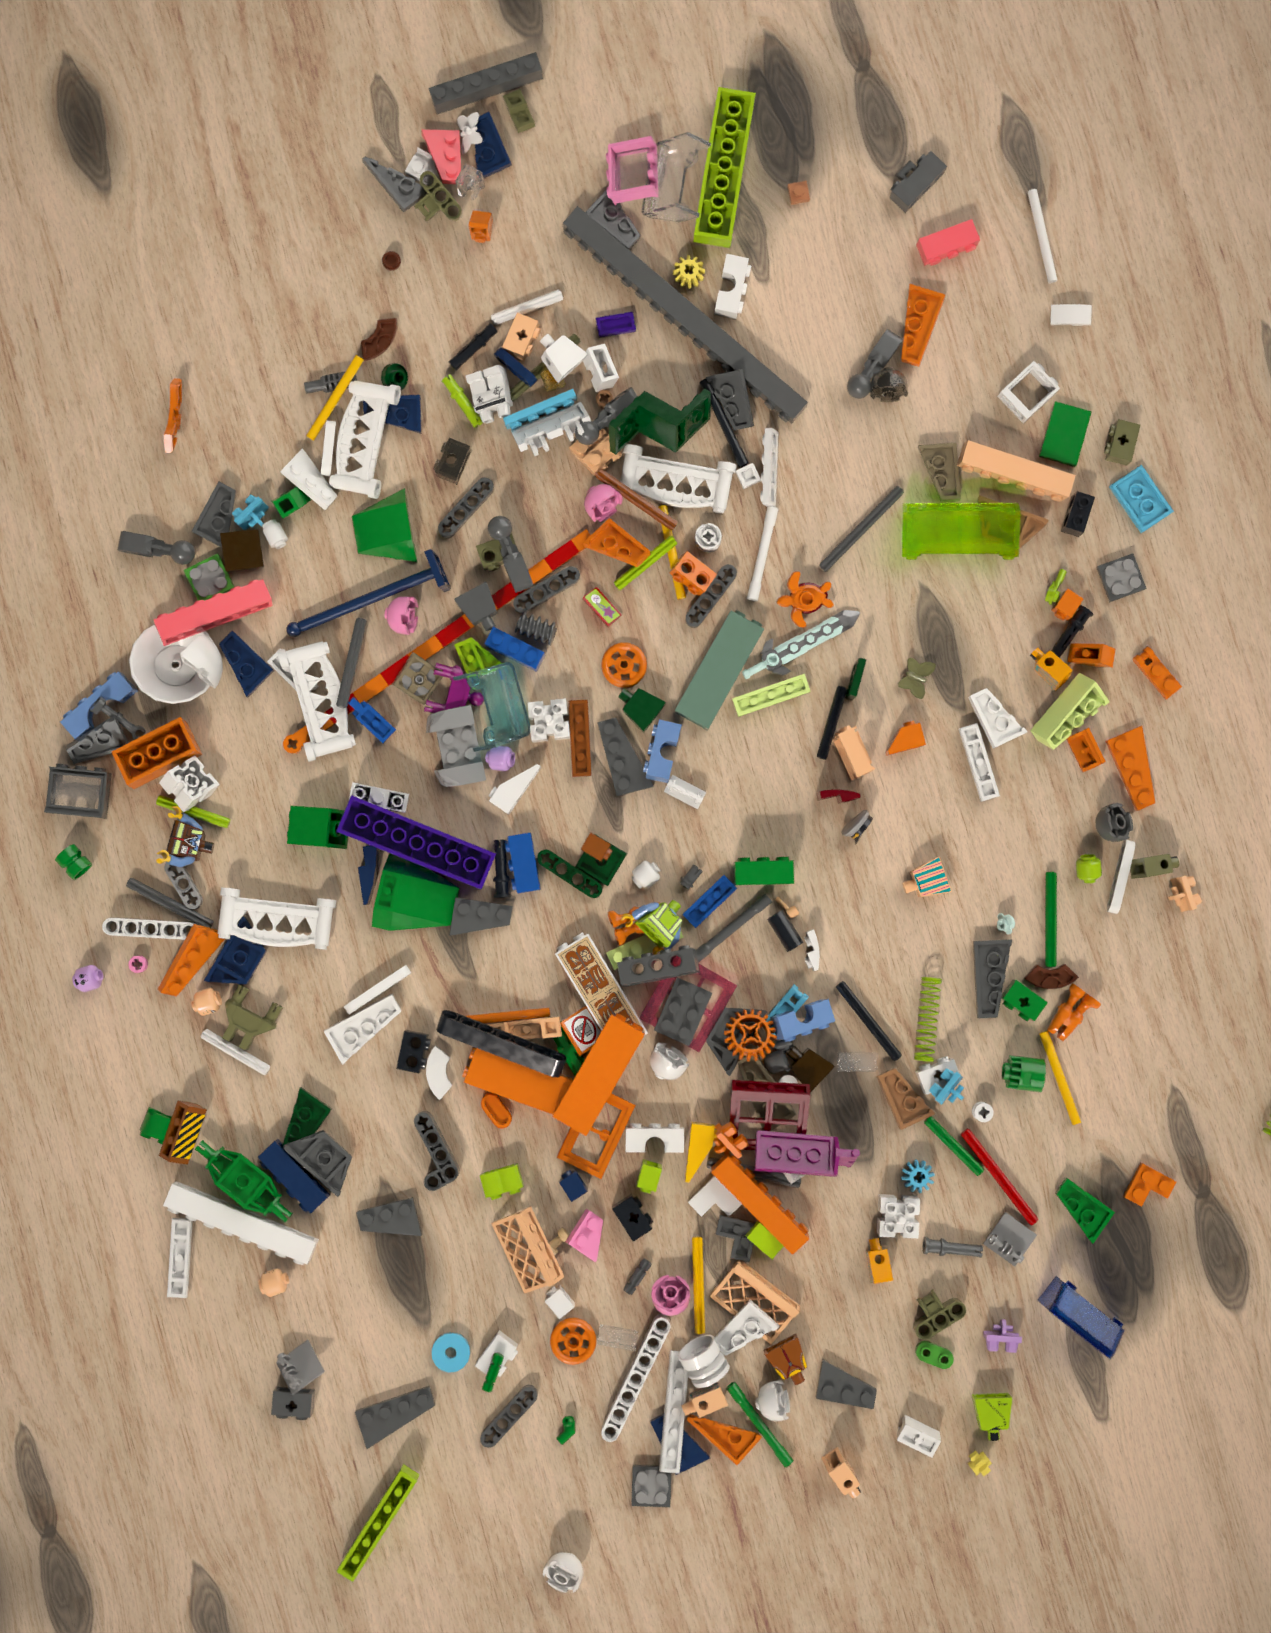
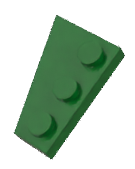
(1084, 1208)

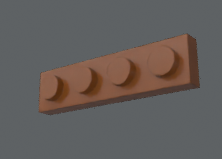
(580, 738)

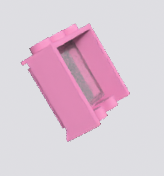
(632, 170)

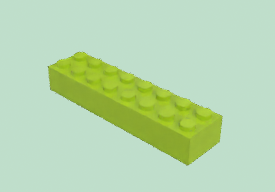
(724, 167)

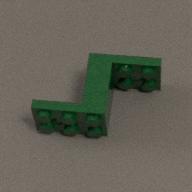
(659, 421)

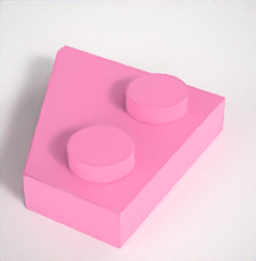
(587, 1235)

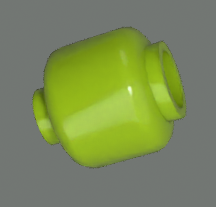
(1088, 868)

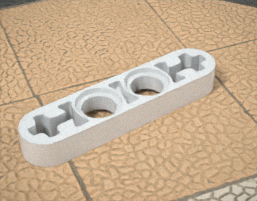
(1120, 876)
(377, 989)

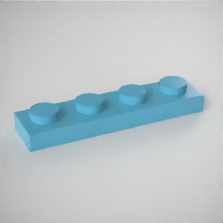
(545, 407)

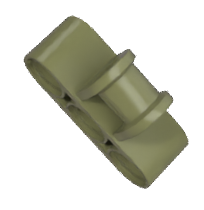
(432, 203)
(932, 1307)

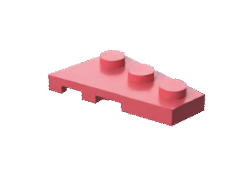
(445, 151)

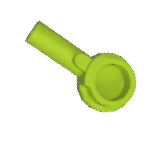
(1053, 593)

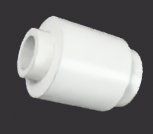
(274, 534)

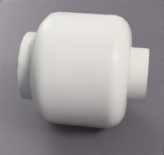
(646, 874)

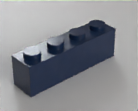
(293, 1176)

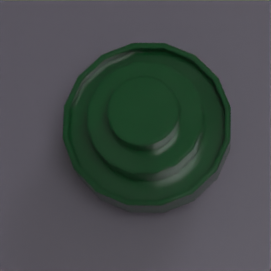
(394, 375)

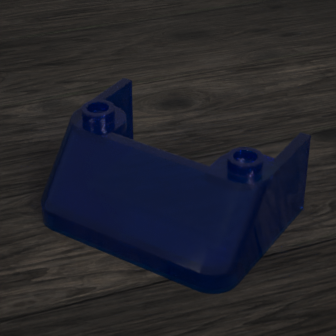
(1082, 1316)

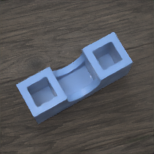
(665, 734)
(817, 1016)

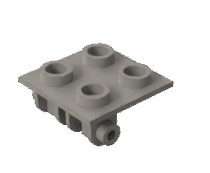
(1010, 1239)
(300, 1366)

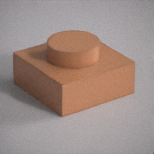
(798, 192)

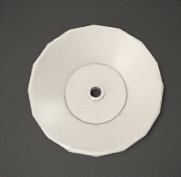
(154, 673)

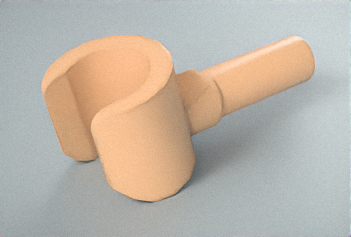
(791, 912)

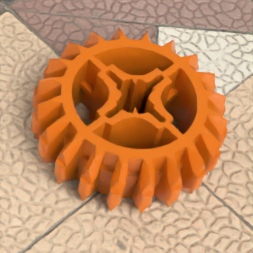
(760, 1022)

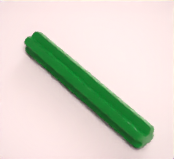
(954, 1146)

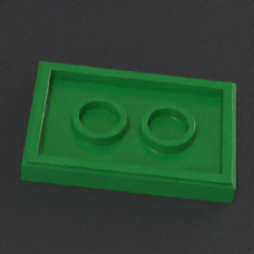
(1065, 434)

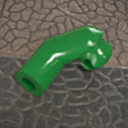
(569, 1427)

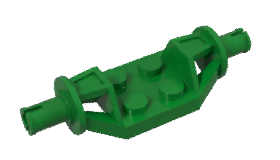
(243, 1181)

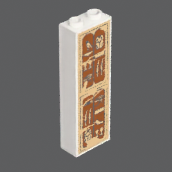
(595, 981)

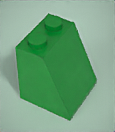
(315, 827)

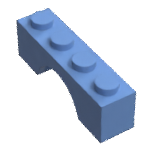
(81, 718)

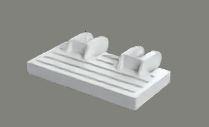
(551, 427)

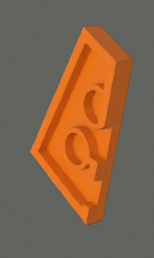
(617, 543)

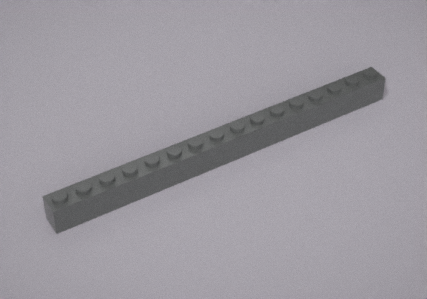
(683, 314)

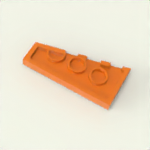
(921, 317)
(1133, 765)
(192, 955)

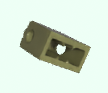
(1153, 866)

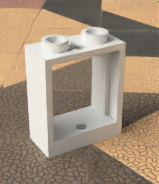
(1015, 404)

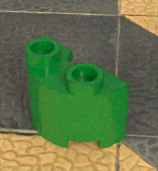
(155, 1125)

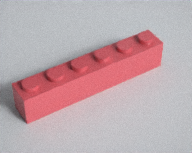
(213, 612)

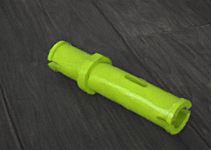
(458, 394)

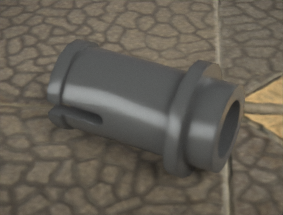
(690, 877)

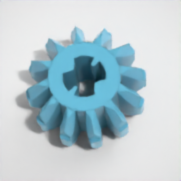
(923, 1180)

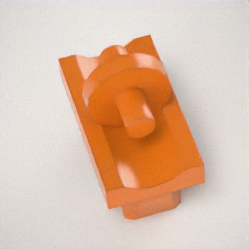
(725, 1142)

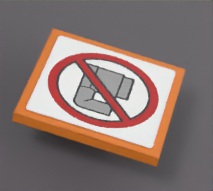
(581, 1030)

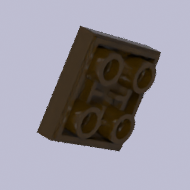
(241, 550)

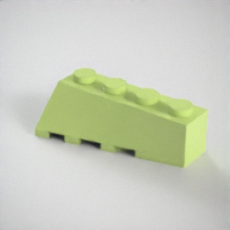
(1069, 711)

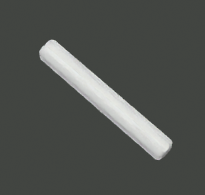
(527, 307)
(235, 1051)

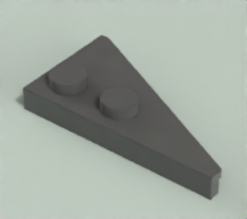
(400, 188)

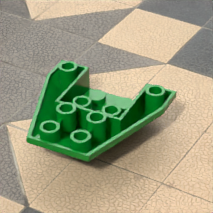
(412, 897)

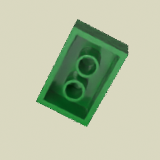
(763, 871)

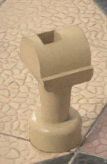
(556, 1242)

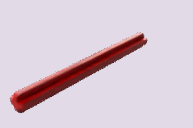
(999, 1176)

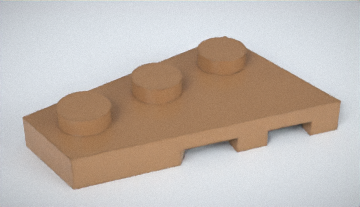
(902, 1099)

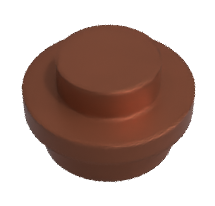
(391, 260)

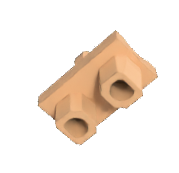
(1182, 893)

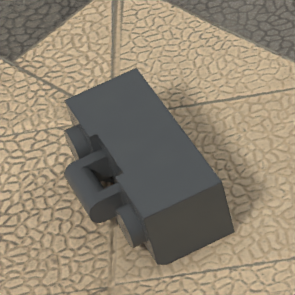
(924, 176)

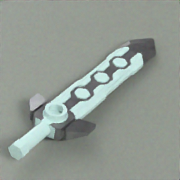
(801, 643)

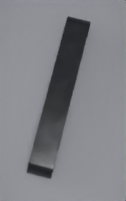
(501, 1043)

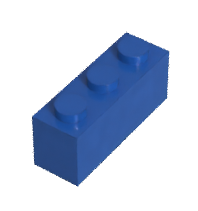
(514, 649)
(523, 863)

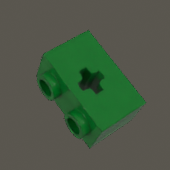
(1034, 1003)

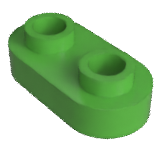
(935, 1354)

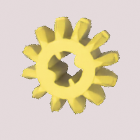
(680, 271)

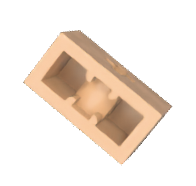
(520, 326)

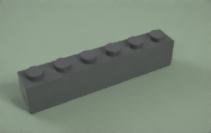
(486, 83)

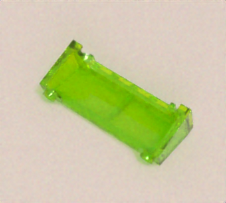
(961, 529)

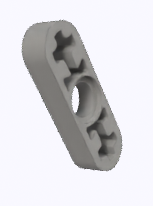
(175, 882)

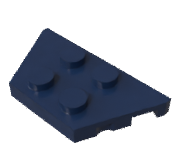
(237, 959)

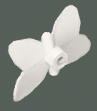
(469, 128)

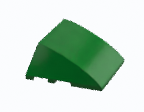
(385, 529)

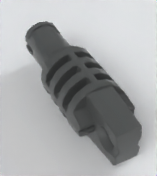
(326, 383)

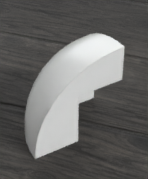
(205, 659)

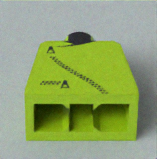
(993, 1412)

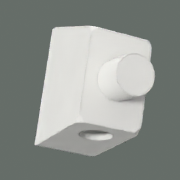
(561, 356)

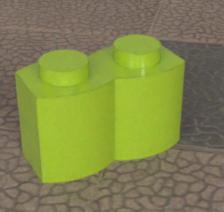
(502, 1181)

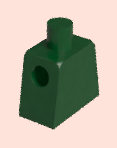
(641, 707)

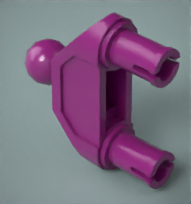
(458, 691)

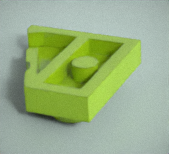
(474, 655)

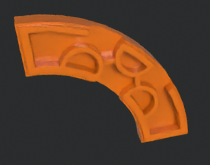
(174, 417)

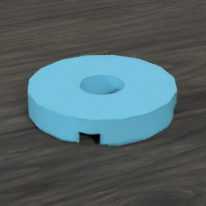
(447, 1363)

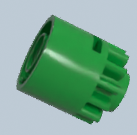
(1024, 1073)

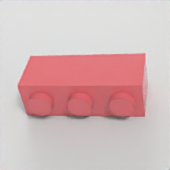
(948, 243)

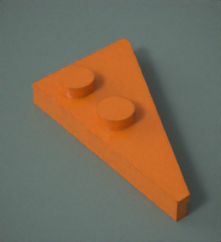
(728, 1439)

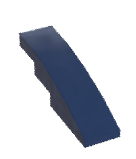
(368, 873)

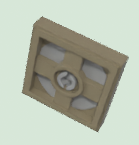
(417, 679)

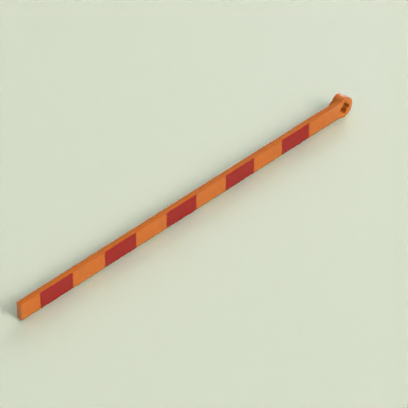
(446, 636)

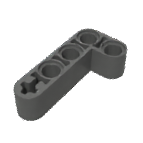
(433, 1147)

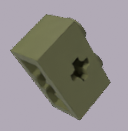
(1128, 433)

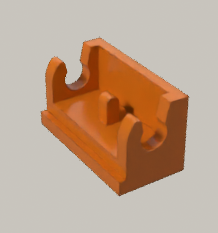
(1085, 750)

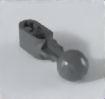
(859, 384)
(610, 411)
(501, 529)
(143, 545)

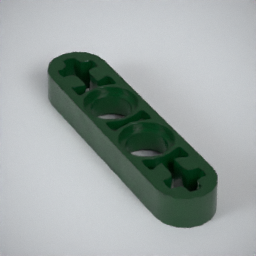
(571, 871)

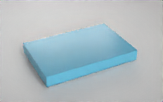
(1141, 499)

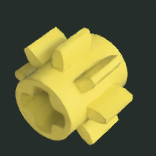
(979, 1463)

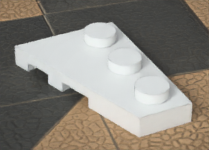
(744, 1327)

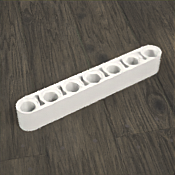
(635, 1386)

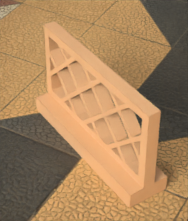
(537, 1246)
(761, 1286)

